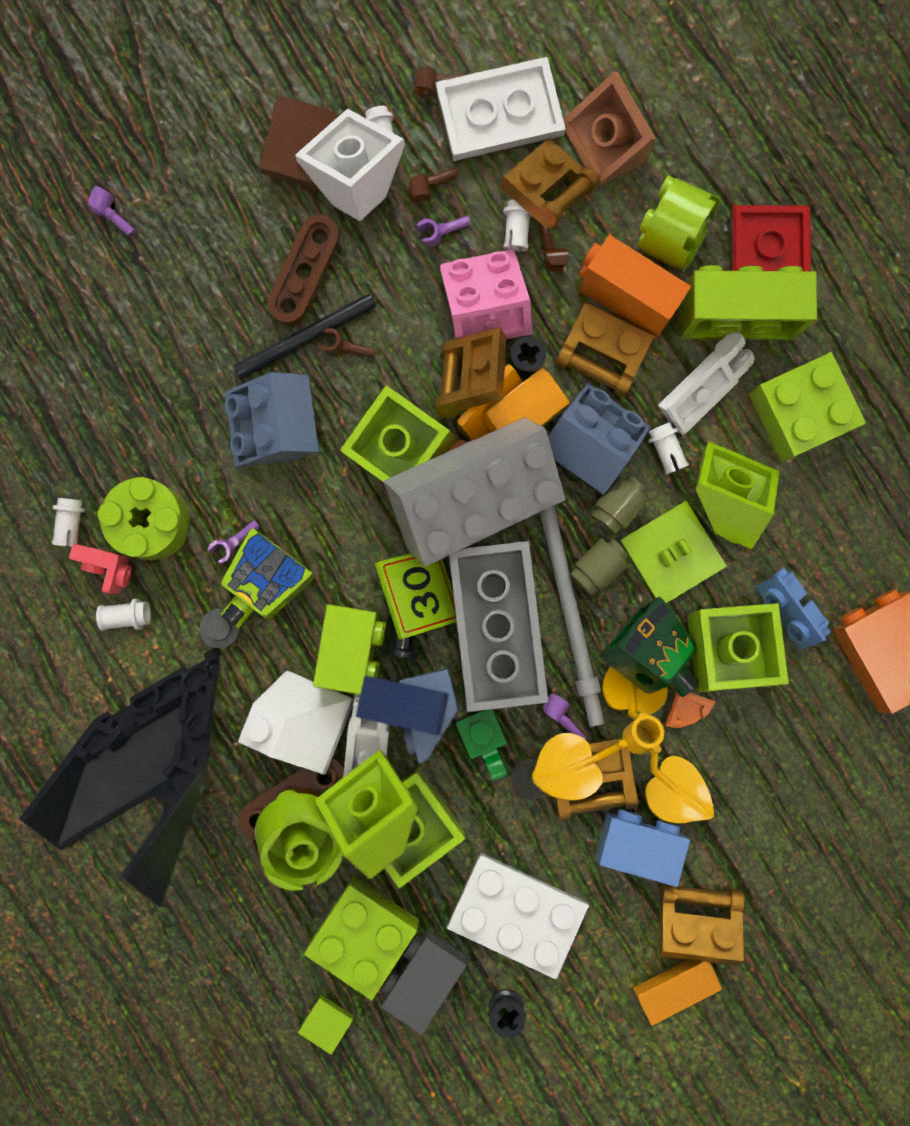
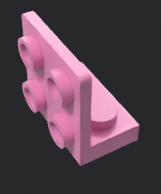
(487, 295)

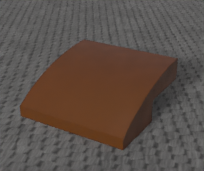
(291, 129)

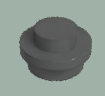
(217, 630)

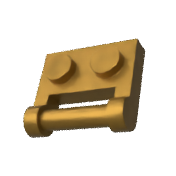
(540, 175)
(610, 339)
(481, 372)
(613, 768)
(701, 936)

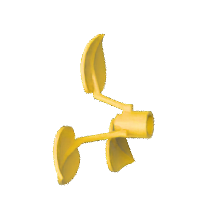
(570, 773)

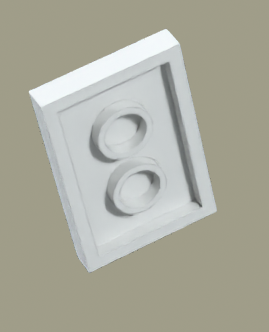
(500, 108)
(517, 915)

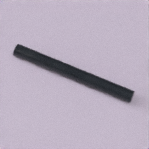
(304, 336)

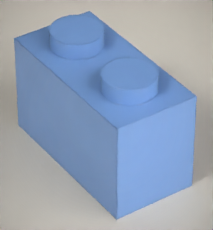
(642, 848)

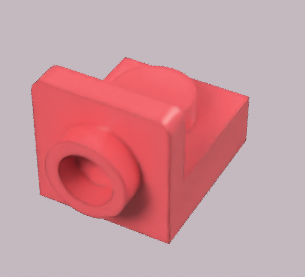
(97, 560)

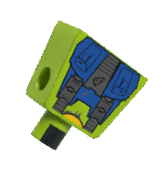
(262, 580)

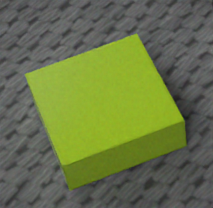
(326, 1024)

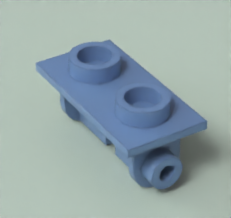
(802, 624)

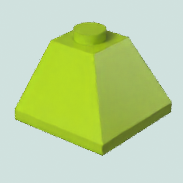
(736, 494)
(369, 814)

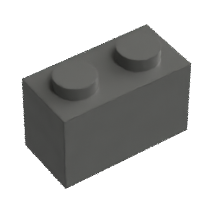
(423, 980)

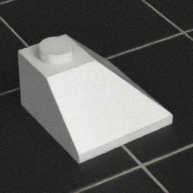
(352, 163)
(297, 722)

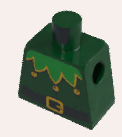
(653, 650)

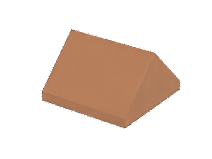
(609, 130)

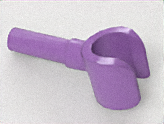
(100, 202)
(441, 229)
(232, 543)
(556, 709)

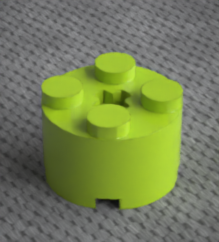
(678, 224)
(123, 512)
(296, 842)

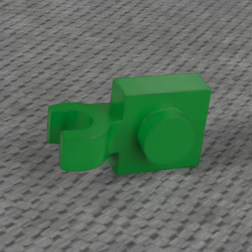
(482, 737)

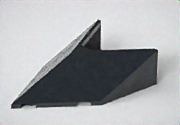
(123, 758)

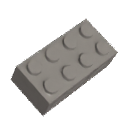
(475, 490)
(498, 626)

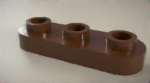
(303, 254)
(301, 781)

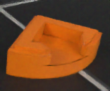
(687, 710)

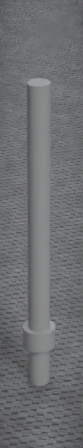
(587, 684)

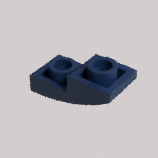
(402, 705)

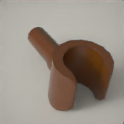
(427, 79)
(420, 184)
(554, 257)
(345, 346)

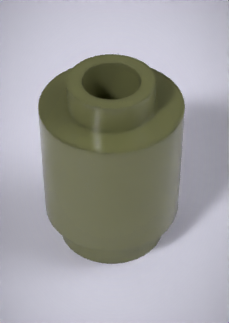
(620, 504)
(600, 566)

